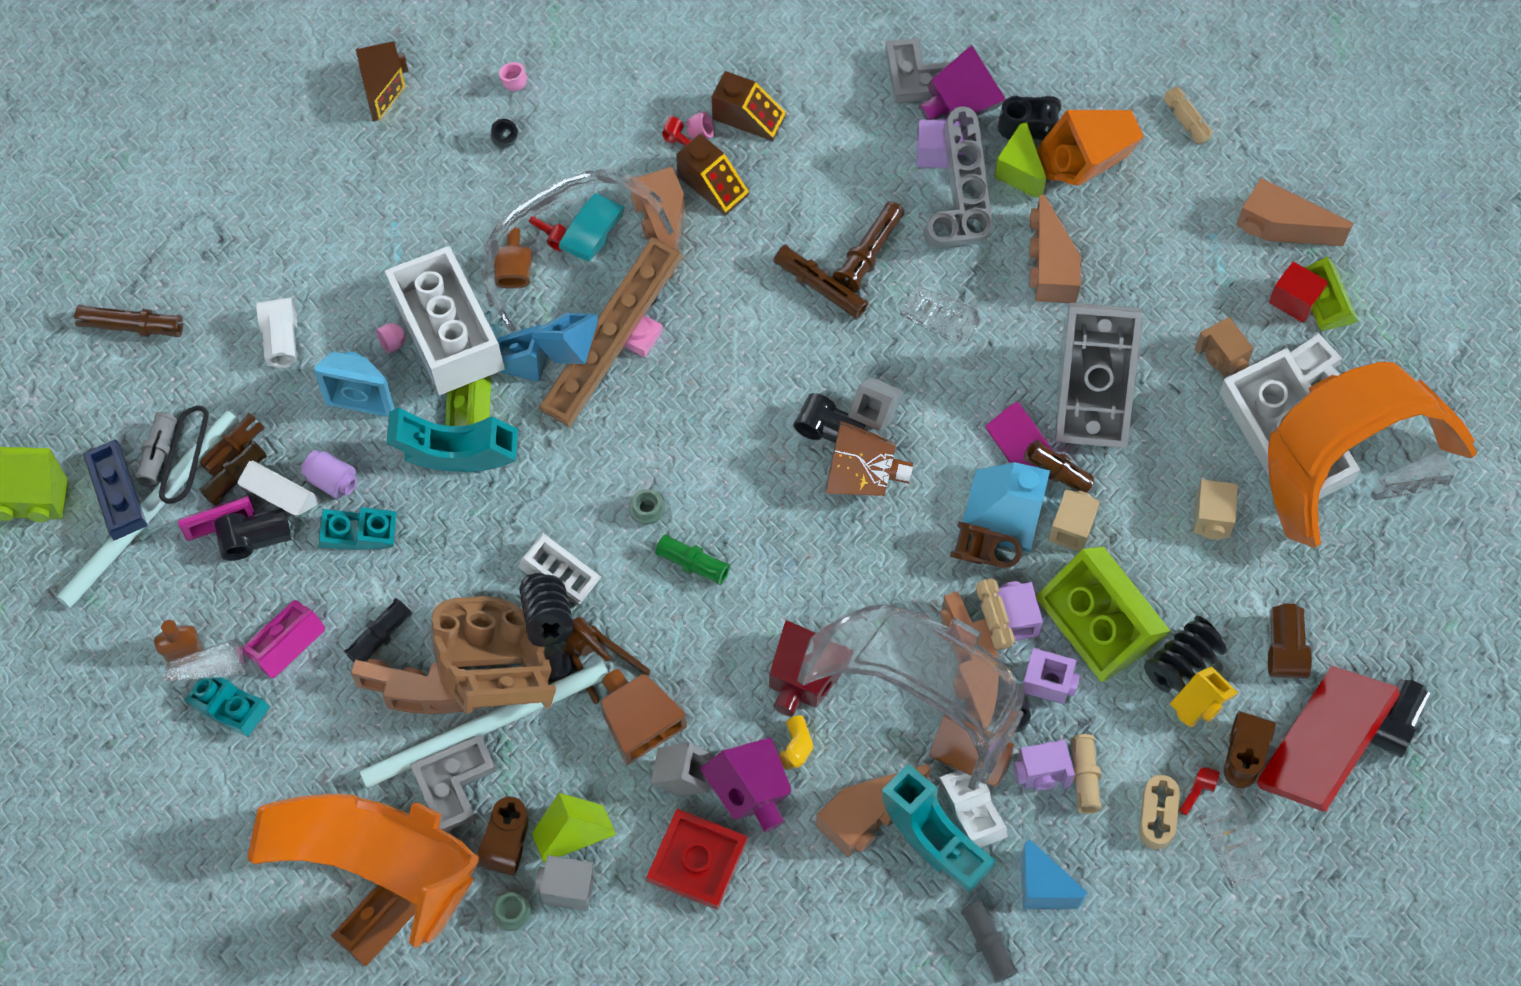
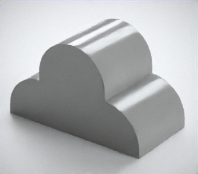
(1097, 374)

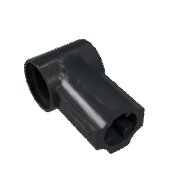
(821, 419)
(241, 534)
(1398, 726)

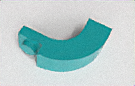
(452, 448)
(919, 817)

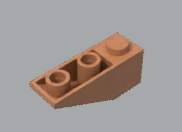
(667, 187)
(1056, 257)
(857, 813)

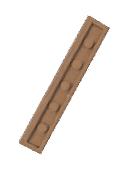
(612, 331)

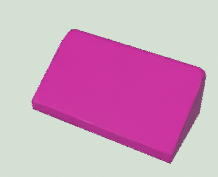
(1014, 432)
(202, 522)
(284, 638)

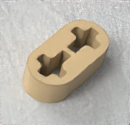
(1150, 811)

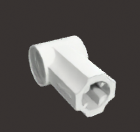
(277, 323)

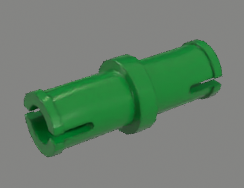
(692, 559)

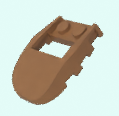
(488, 633)

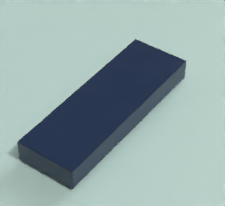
(115, 490)

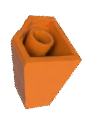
(1088, 144)

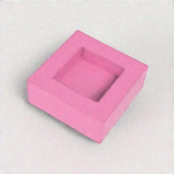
(644, 336)

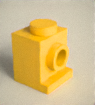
(1202, 697)

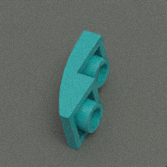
(590, 227)
(357, 531)
(227, 704)

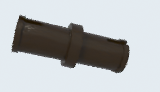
(230, 473)

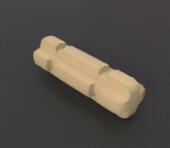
(1188, 115)
(995, 614)

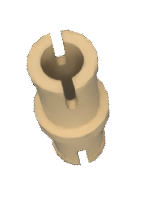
(1086, 774)

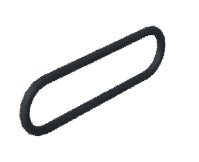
(172, 450)

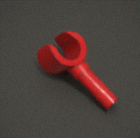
(672, 131)
(555, 233)
(1205, 779)

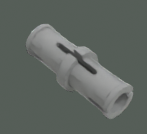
(155, 451)

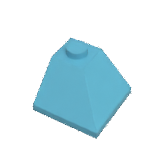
(353, 384)
(1008, 501)

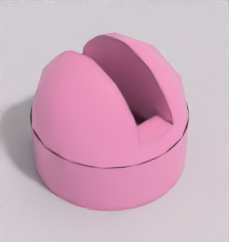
(513, 76)
(700, 124)
(391, 337)

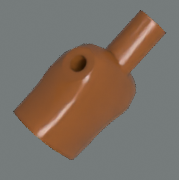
(513, 263)
(176, 640)

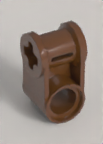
(983, 546)
(1248, 745)
(502, 842)

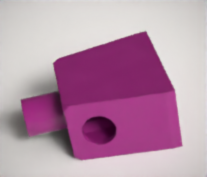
(962, 84)
(750, 782)

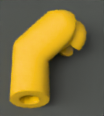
(800, 745)

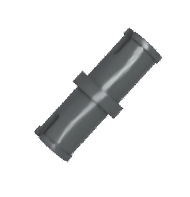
(989, 941)

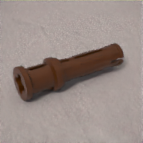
(862, 257)

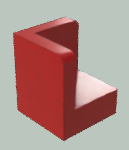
(1297, 291)

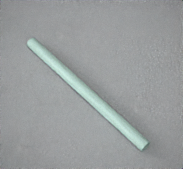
(151, 505)
(481, 725)

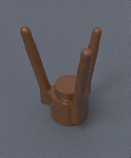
(585, 640)

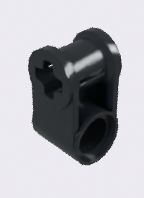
(1030, 111)

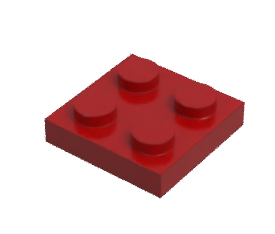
(697, 859)

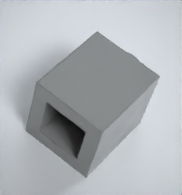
(875, 403)
(679, 769)
(566, 883)

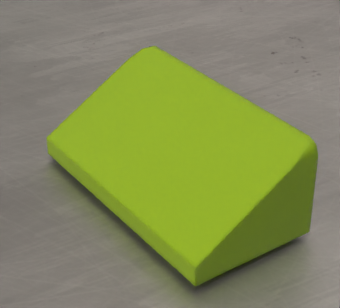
(1333, 306)
(468, 403)

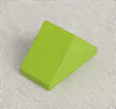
(1020, 164)
(570, 826)

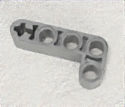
(963, 176)

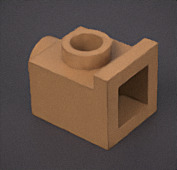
(1225, 347)

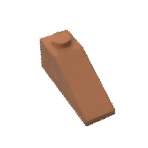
(1285, 217)

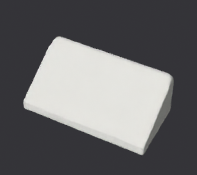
(277, 489)

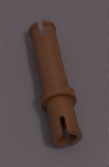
(808, 273)
(132, 321)

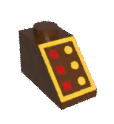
(381, 75)
(746, 107)
(710, 174)

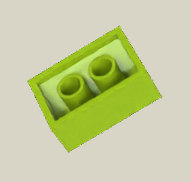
(31, 484)
(1102, 613)

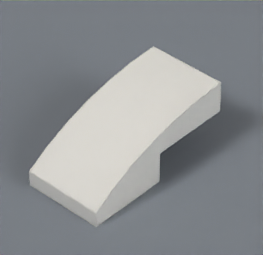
(973, 809)

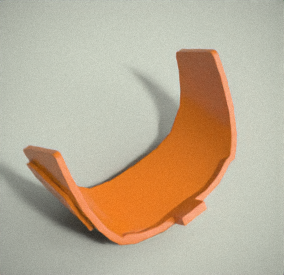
(1335, 419)
(376, 842)

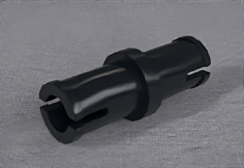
(378, 631)

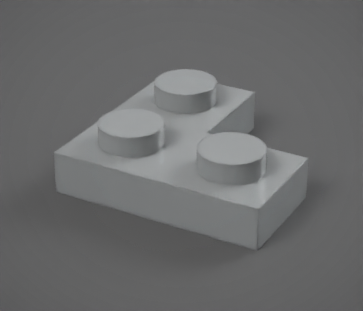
(907, 71)
(446, 773)

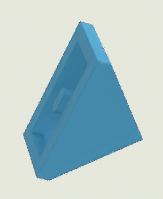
(567, 337)
(522, 354)
(1046, 883)

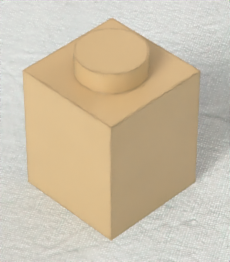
(1215, 509)
(1074, 520)

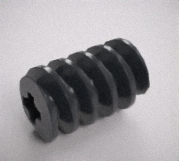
(545, 609)
(1186, 652)

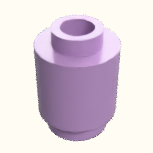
(329, 474)

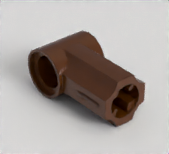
(1288, 649)

